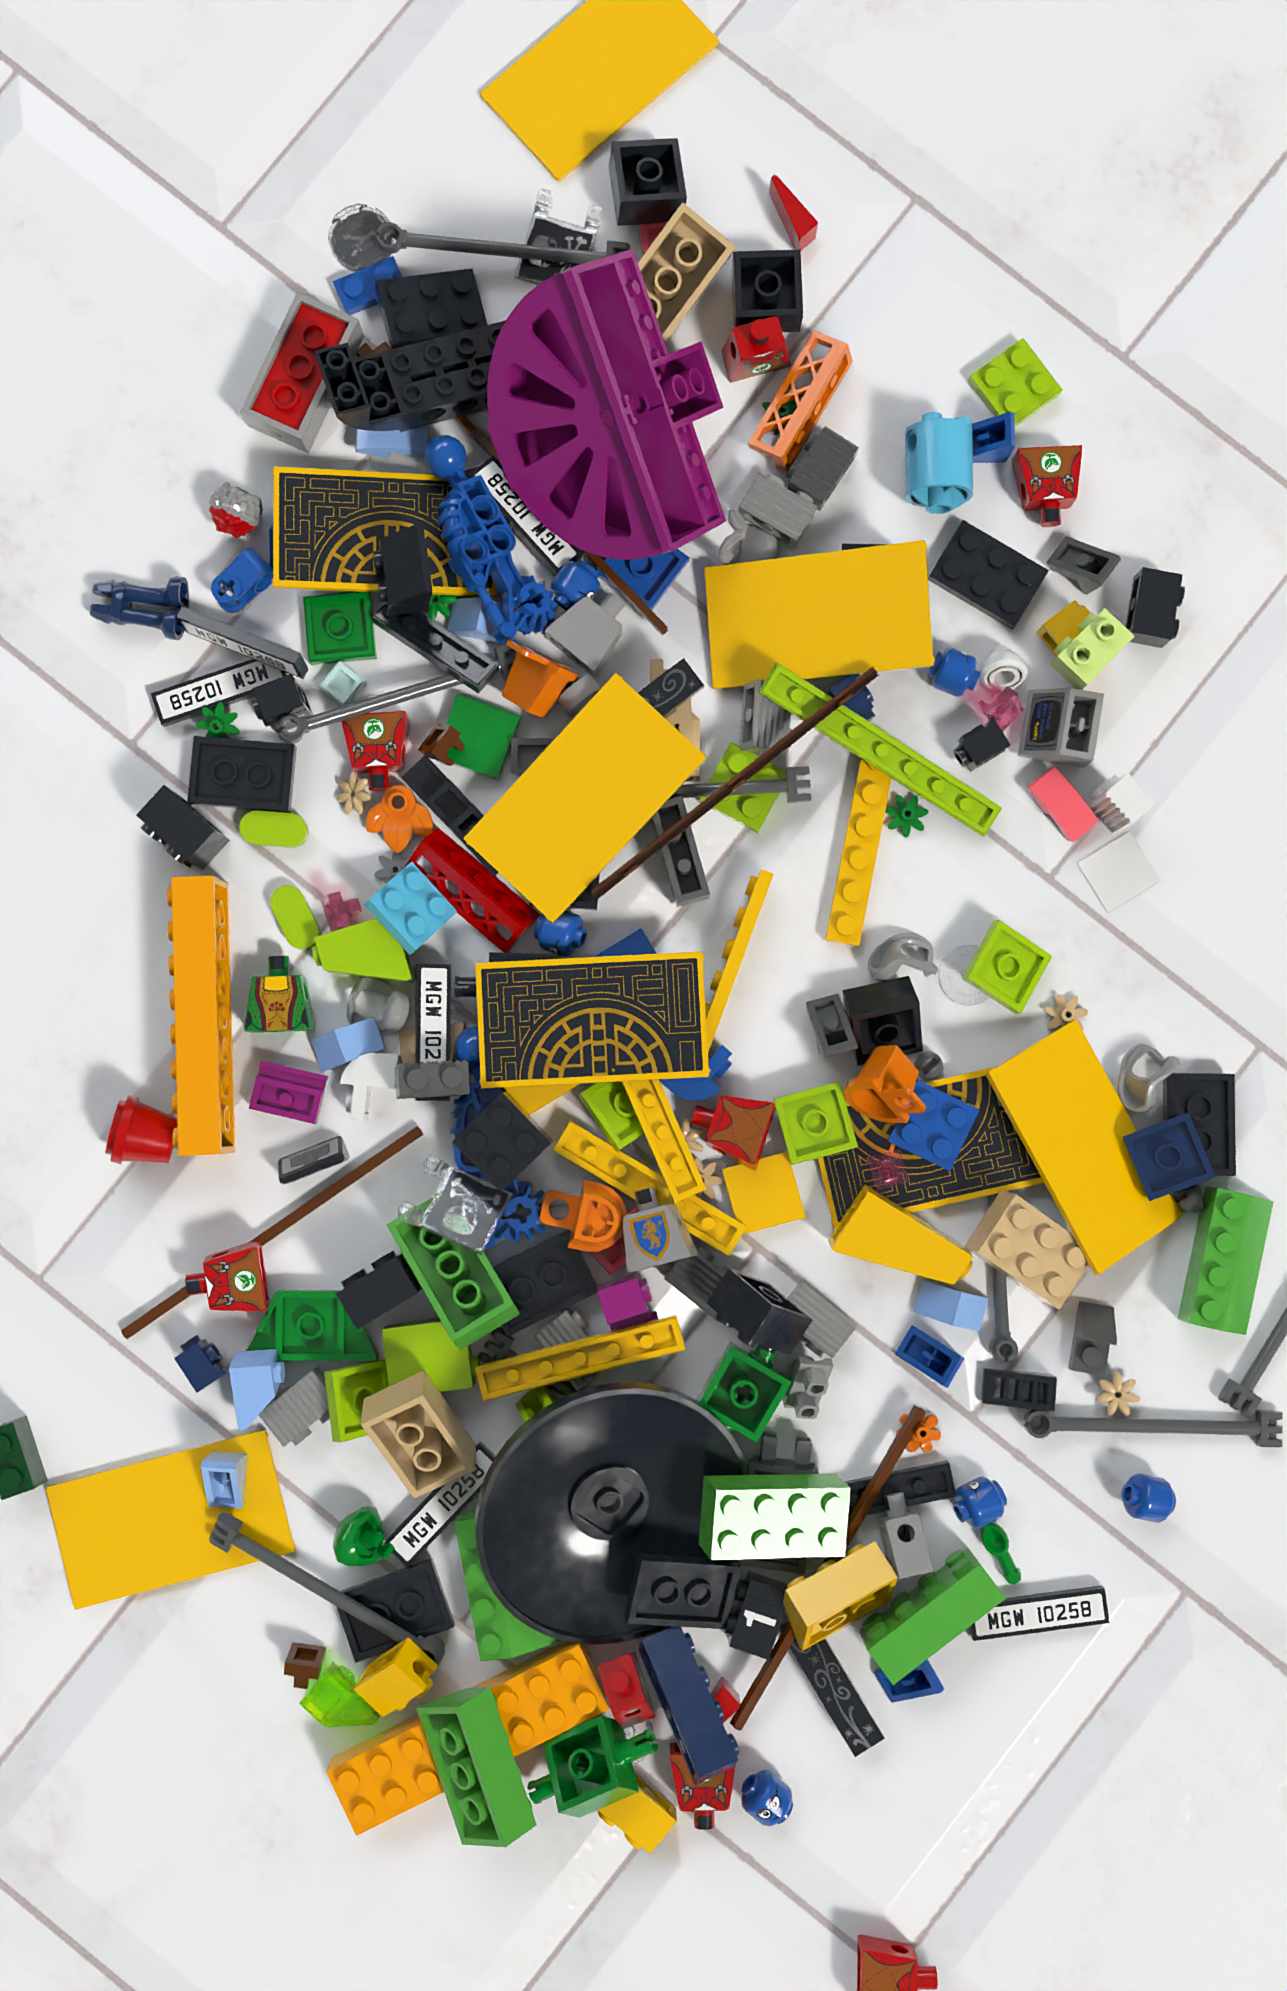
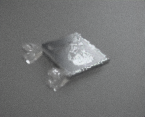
(555, 233)
(461, 1208)

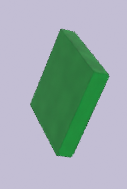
(339, 627)
(485, 733)

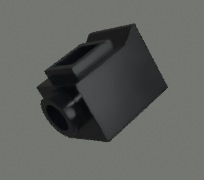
(981, 745)

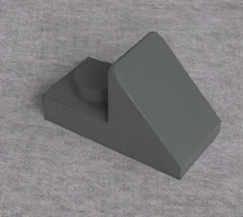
(1083, 563)
(831, 1025)
(1092, 1338)

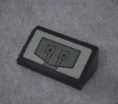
(312, 1160)

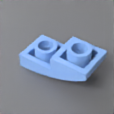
(384, 442)

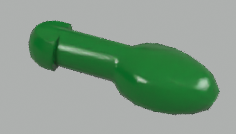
(997, 1543)

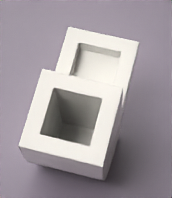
(364, 1073)

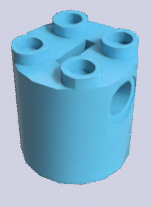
(939, 462)

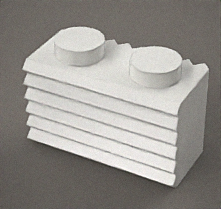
(1120, 802)

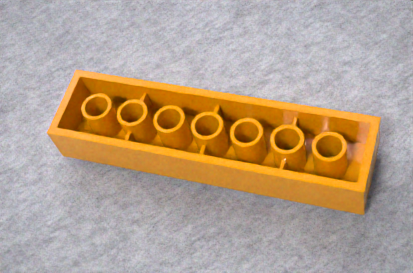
(201, 1016)
(534, 1704)

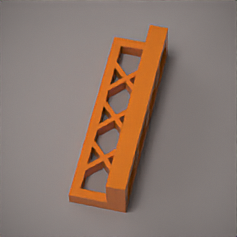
(812, 405)

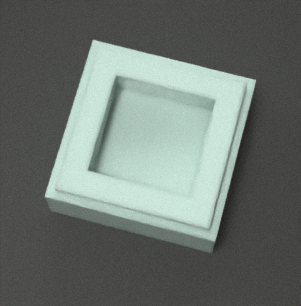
(342, 684)

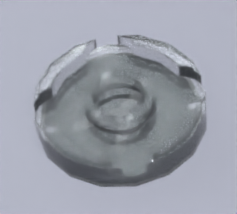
(354, 236)

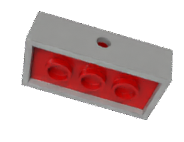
(289, 389)

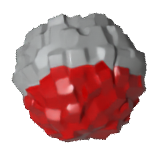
(235, 510)

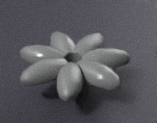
(389, 865)

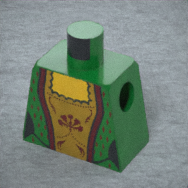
(279, 1001)

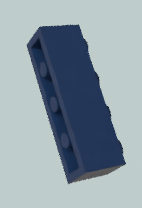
(688, 1704)

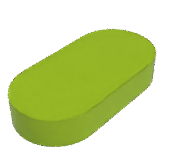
(273, 829)
(295, 917)

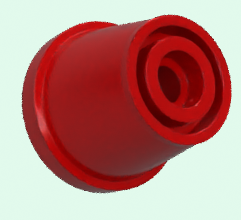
(140, 1133)

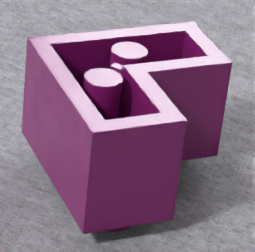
(626, 1301)

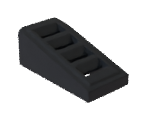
(1049, 1389)

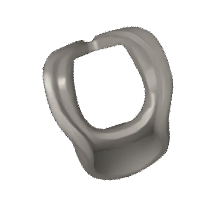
(754, 546)
(888, 957)
(395, 1010)
(1137, 1092)

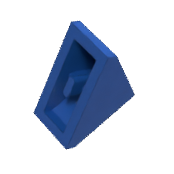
(994, 439)
(930, 1356)
(918, 1683)

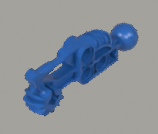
(479, 530)
(466, 1110)

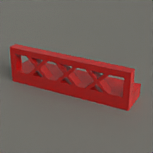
(474, 885)

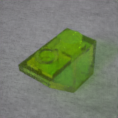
(335, 1702)

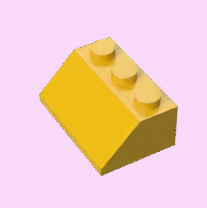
(839, 1594)

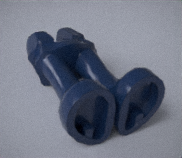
(123, 594)

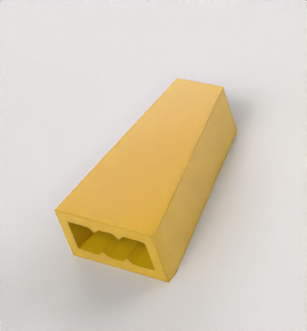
(894, 1237)

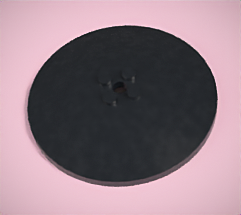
(539, 1516)

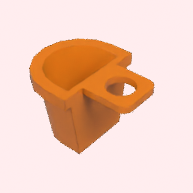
(536, 680)
(885, 1087)
(592, 1216)

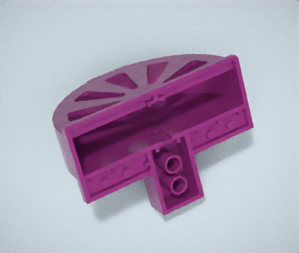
(602, 415)

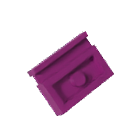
(288, 1092)

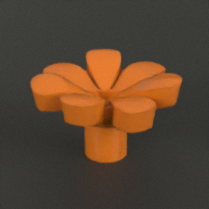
(929, 1433)

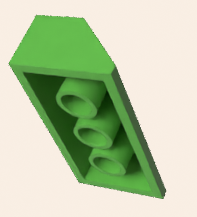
(1225, 1260)
(496, 1629)
(477, 1767)

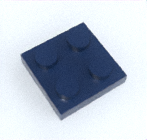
(1169, 1156)

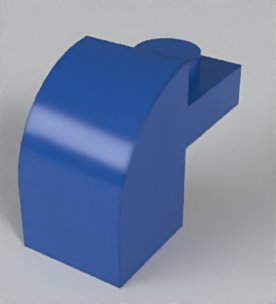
(701, 1087)

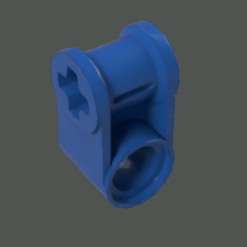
(245, 578)

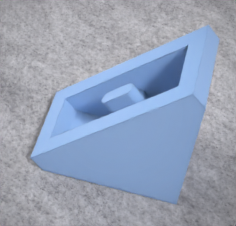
(471, 620)
(348, 1044)
(950, 1305)
(224, 1479)

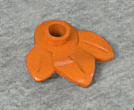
(400, 823)

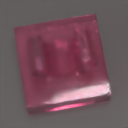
(1003, 708)
(339, 912)
(887, 1169)

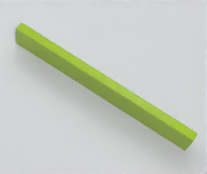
(882, 751)

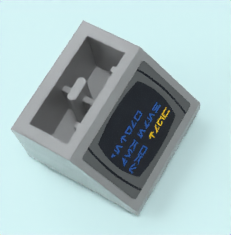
(1061, 725)

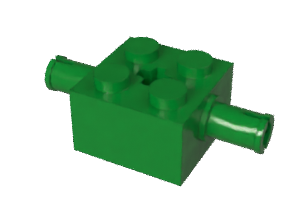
(766, 1384)
(591, 1766)

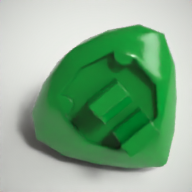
(361, 1538)

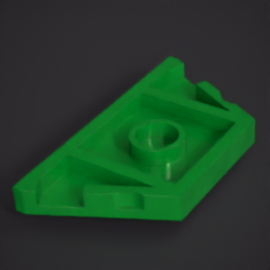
(311, 1328)

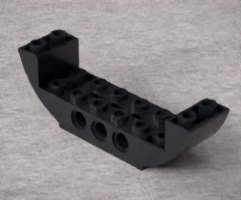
(410, 383)

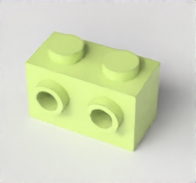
(1092, 649)

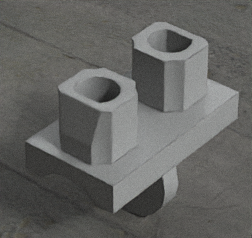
(807, 1386)

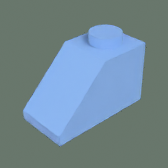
(254, 1382)

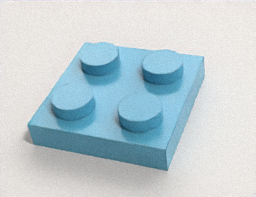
(410, 908)

